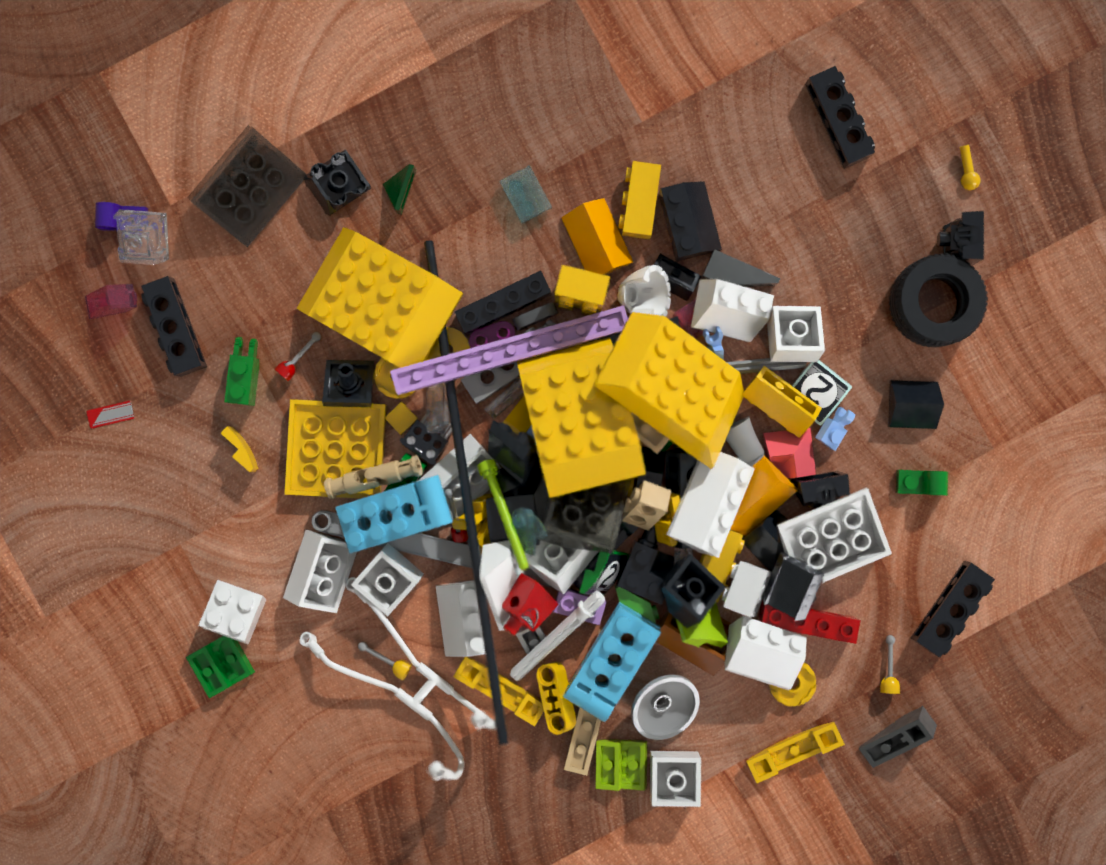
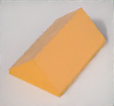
(596, 237)
(764, 494)

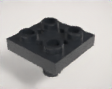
(350, 376)

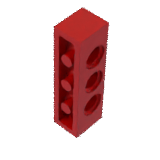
(817, 623)

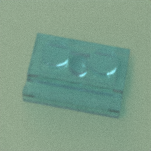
(525, 194)

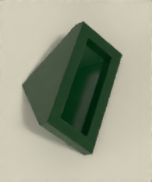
(399, 187)

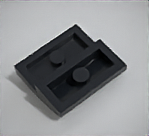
(495, 526)

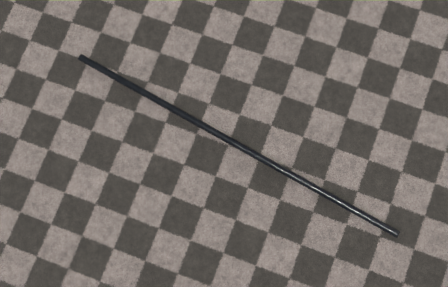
(471, 527)

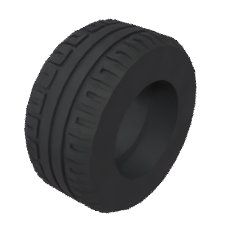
(969, 294)

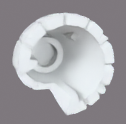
(646, 291)

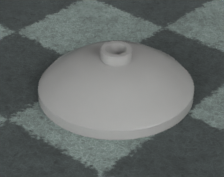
(665, 707)

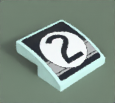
(822, 387)

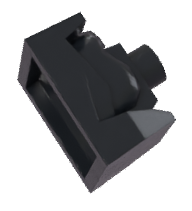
(964, 237)
(821, 488)

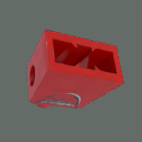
(527, 605)

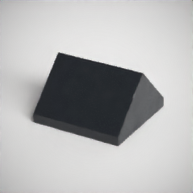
(914, 404)

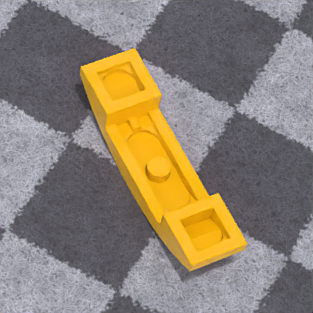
(513, 696)
(793, 750)

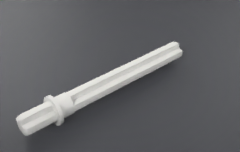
(563, 630)

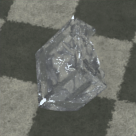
(142, 237)

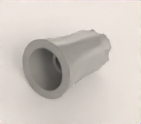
(745, 442)

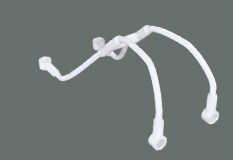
(479, 719)

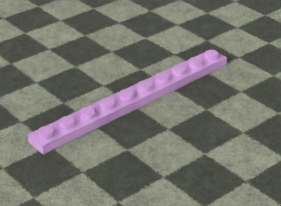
(509, 350)

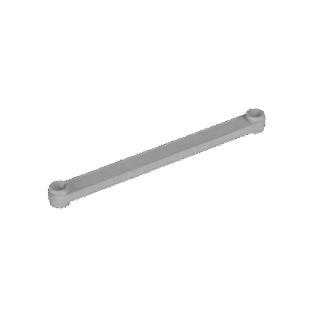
(418, 544)

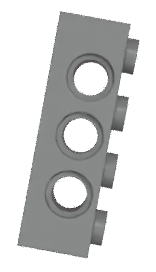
(480, 391)

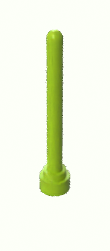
(488, 470)

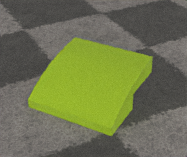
(709, 630)
(621, 764)

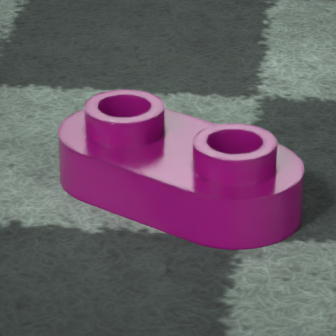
(491, 333)

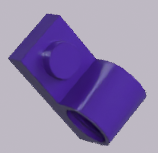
(104, 214)

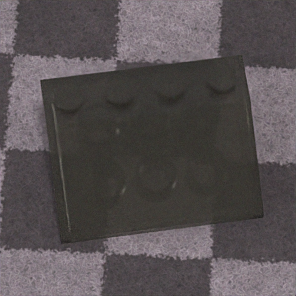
(247, 186)
(586, 517)

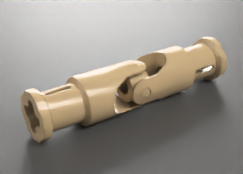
(376, 476)

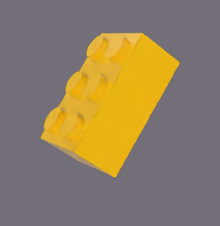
(581, 290)

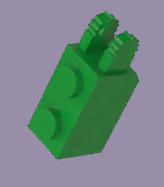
(242, 374)

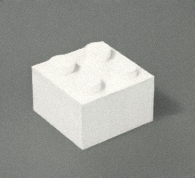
(795, 334)
(387, 579)
(746, 589)
(232, 612)
(675, 778)

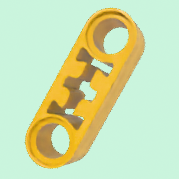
(549, 701)

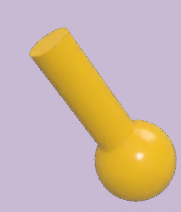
(970, 179)

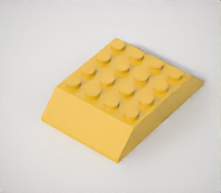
(379, 300)
(673, 384)
(577, 427)

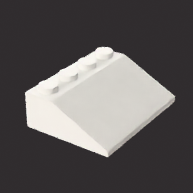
(837, 535)

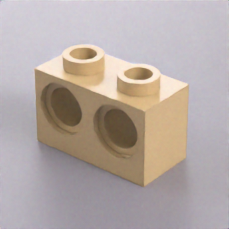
(646, 505)

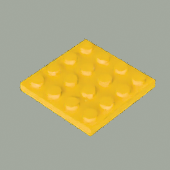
(330, 444)

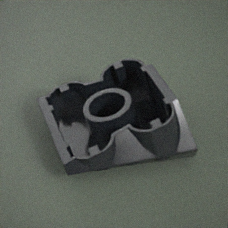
(336, 182)
(512, 450)
(792, 587)

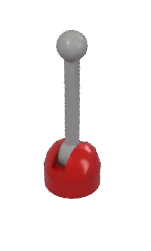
(287, 368)
(457, 535)

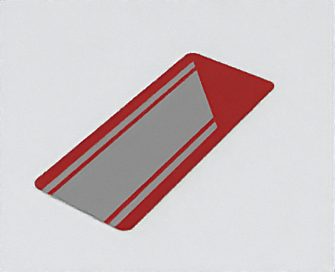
(110, 414)

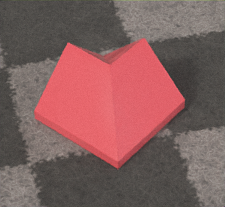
(790, 453)

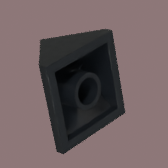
(765, 540)

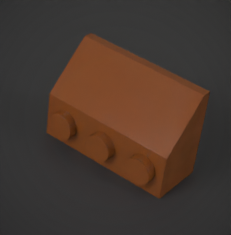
(706, 657)

